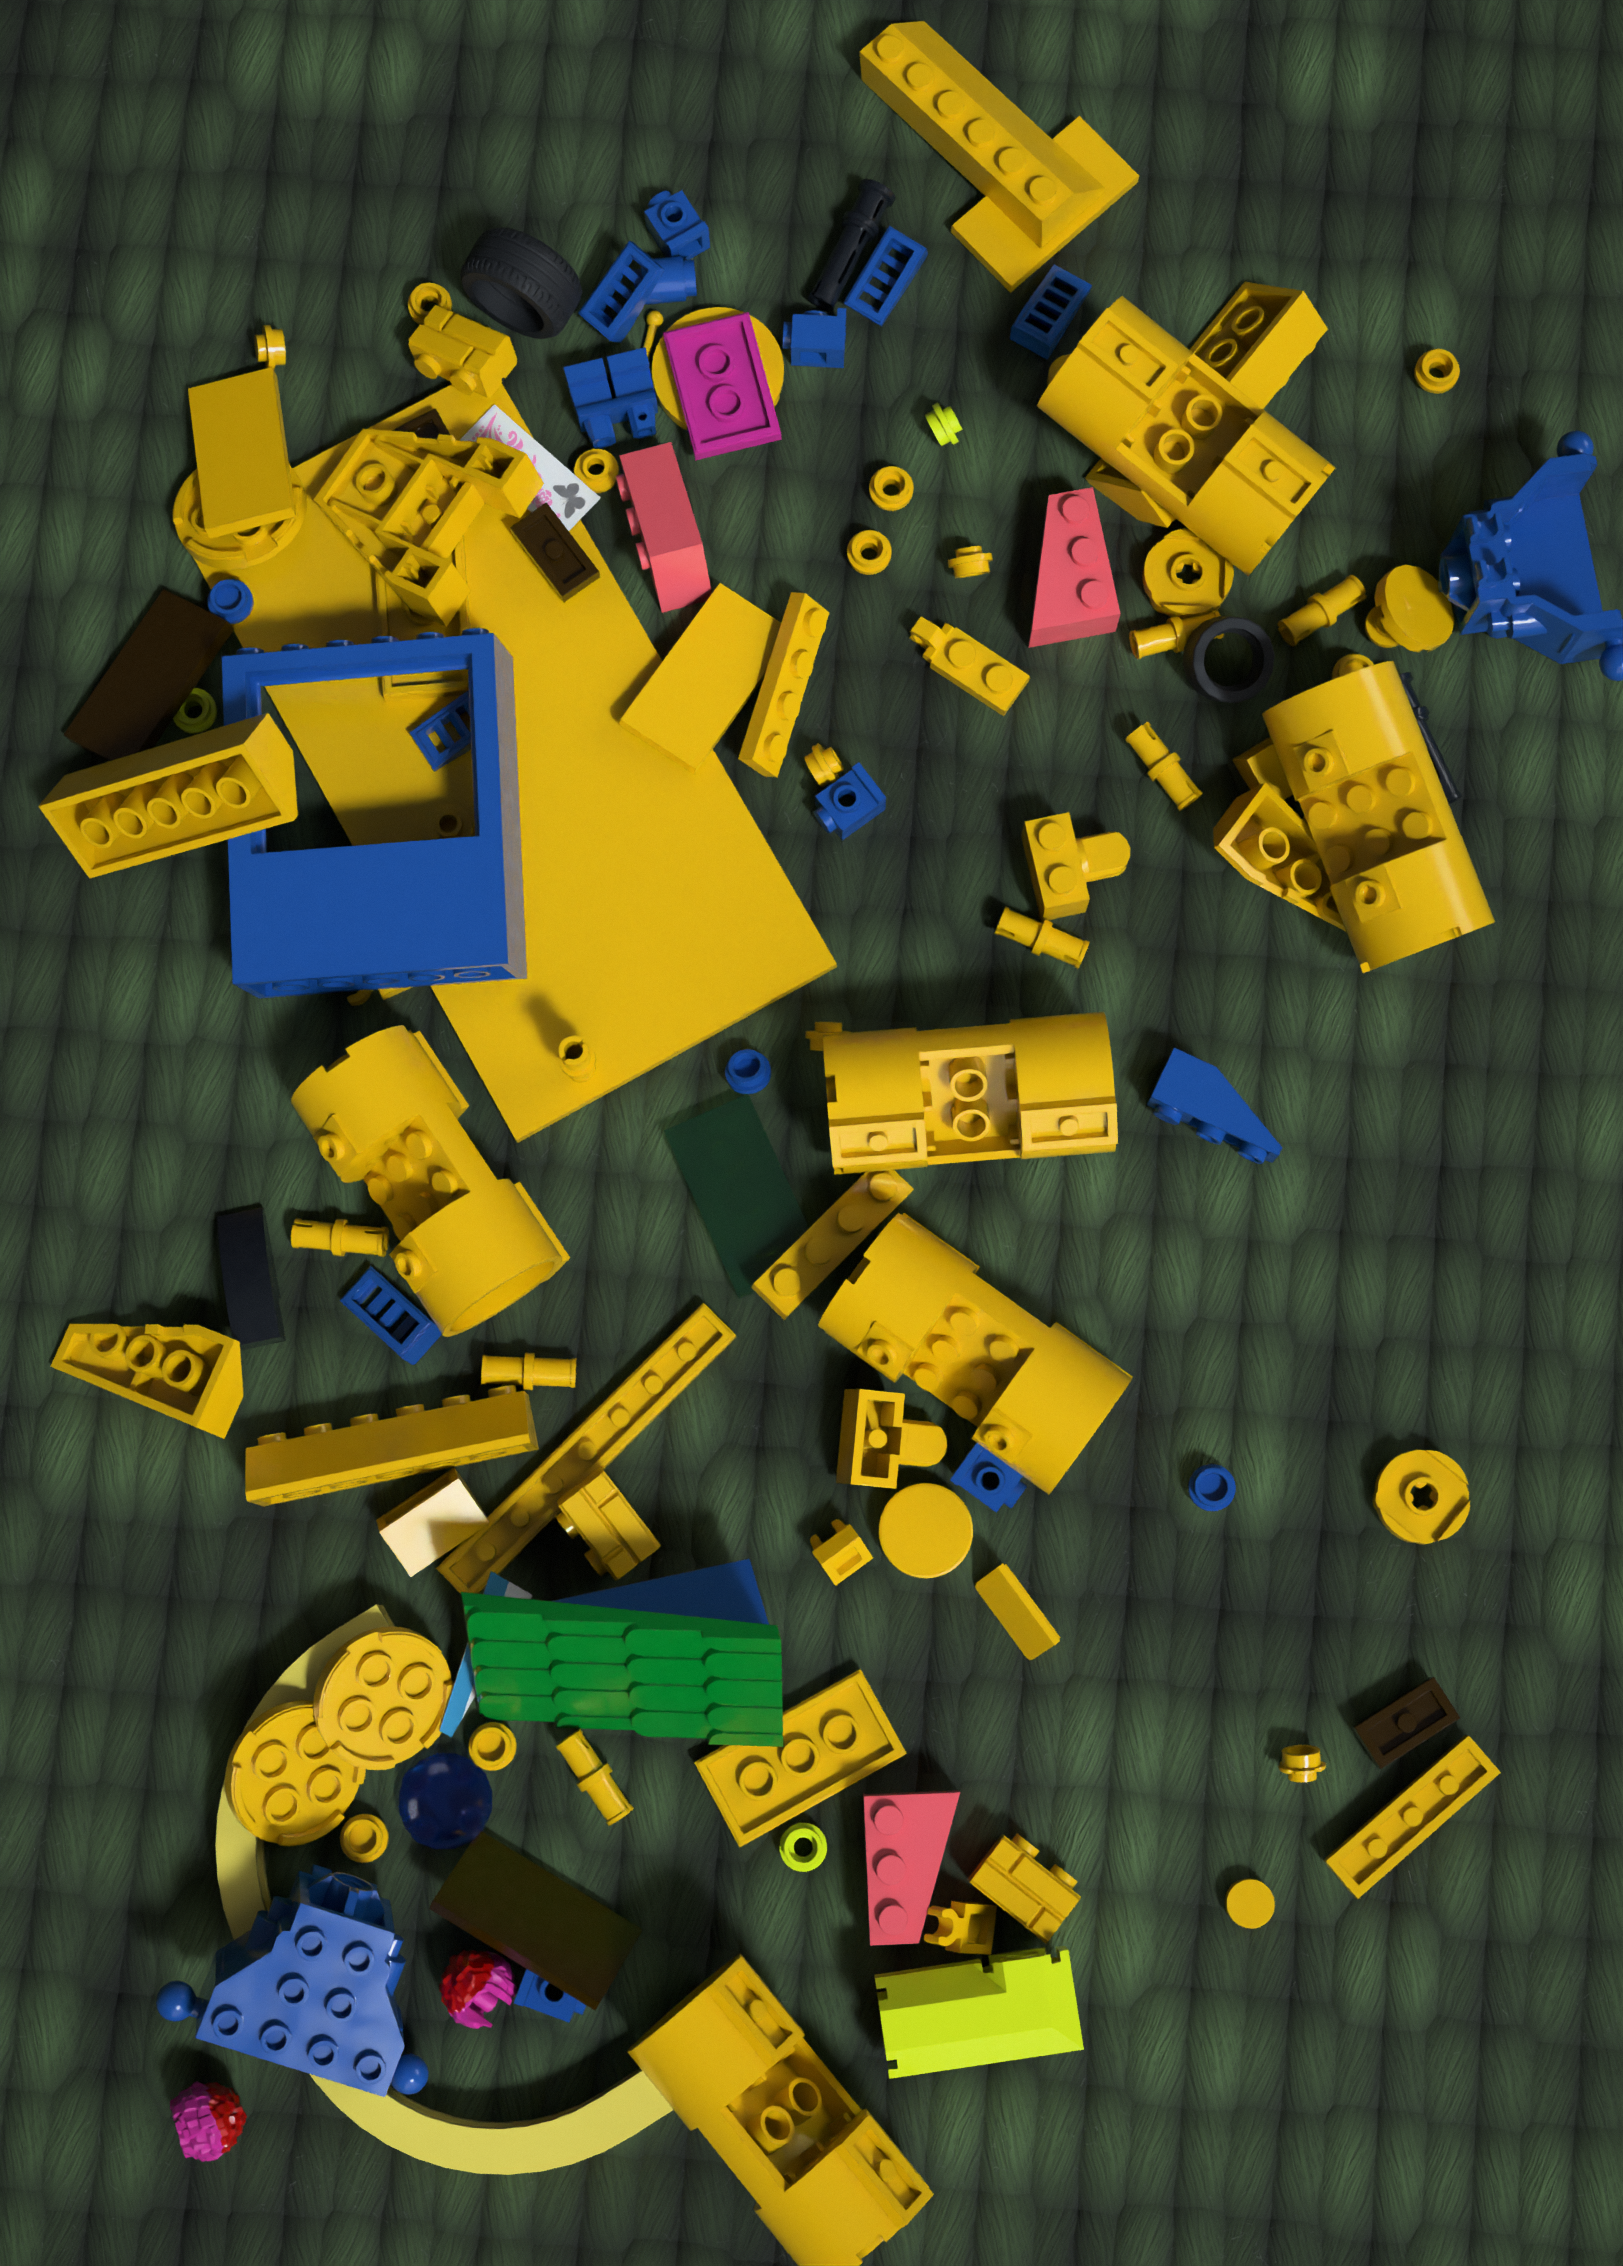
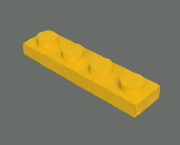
(784, 685)
(831, 1240)
(1411, 1816)

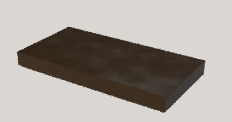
(149, 679)
(536, 1919)

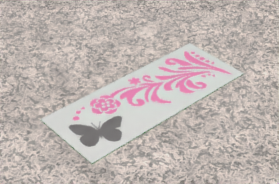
(561, 488)

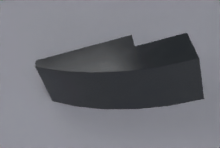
(250, 1279)

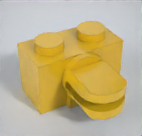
(1064, 864)
(879, 1439)

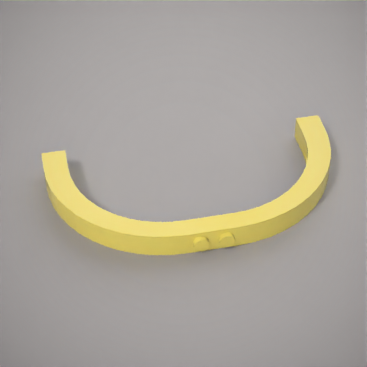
(395, 2119)

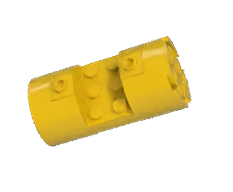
(1184, 435)
(1378, 815)
(970, 1093)
(463, 1234)
(929, 1316)
(780, 2120)

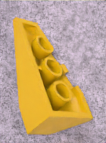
(1276, 851)
(170, 1369)

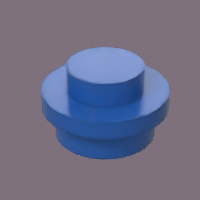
(231, 600)
(748, 1071)
(1211, 1487)

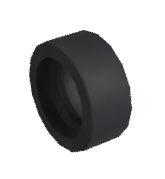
(1261, 662)

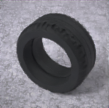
(521, 283)

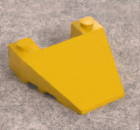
(414, 499)

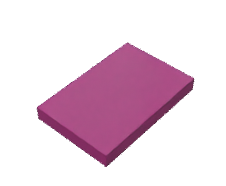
(722, 386)

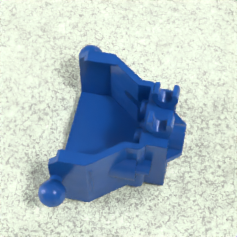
(1530, 570)
(311, 1987)

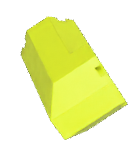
(979, 2014)

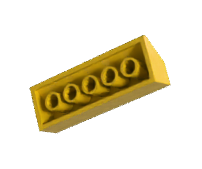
(977, 129)
(1254, 347)
(176, 796)
(389, 1448)

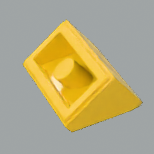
(1017, 1612)

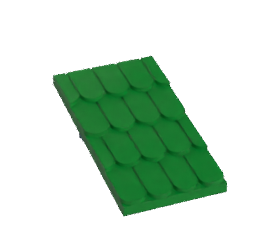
(643, 1657)

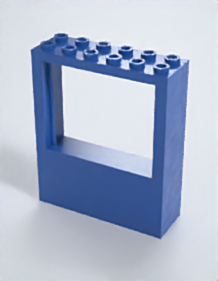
(395, 908)

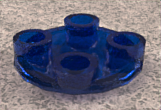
(445, 1801)

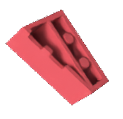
(666, 526)
(1074, 573)
(903, 1859)

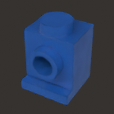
(680, 238)
(816, 339)
(846, 820)
(970, 1477)
(534, 1996)

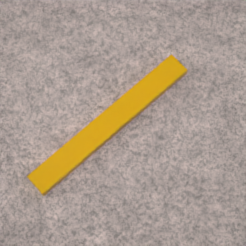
(589, 1447)

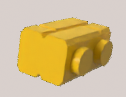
(462, 352)
(606, 1524)
(1025, 1887)

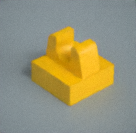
(841, 1553)

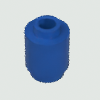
(675, 283)

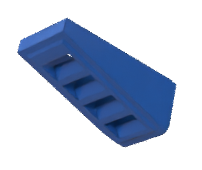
(902, 244)
(594, 308)
(1033, 337)
(436, 723)
(414, 1334)

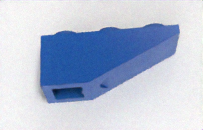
(1204, 1099)

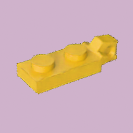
(970, 665)

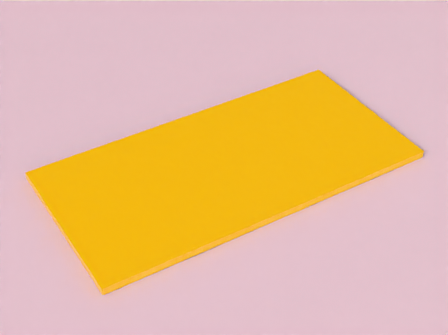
(640, 882)

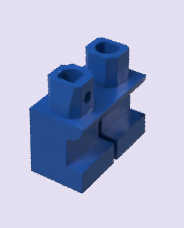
(633, 392)

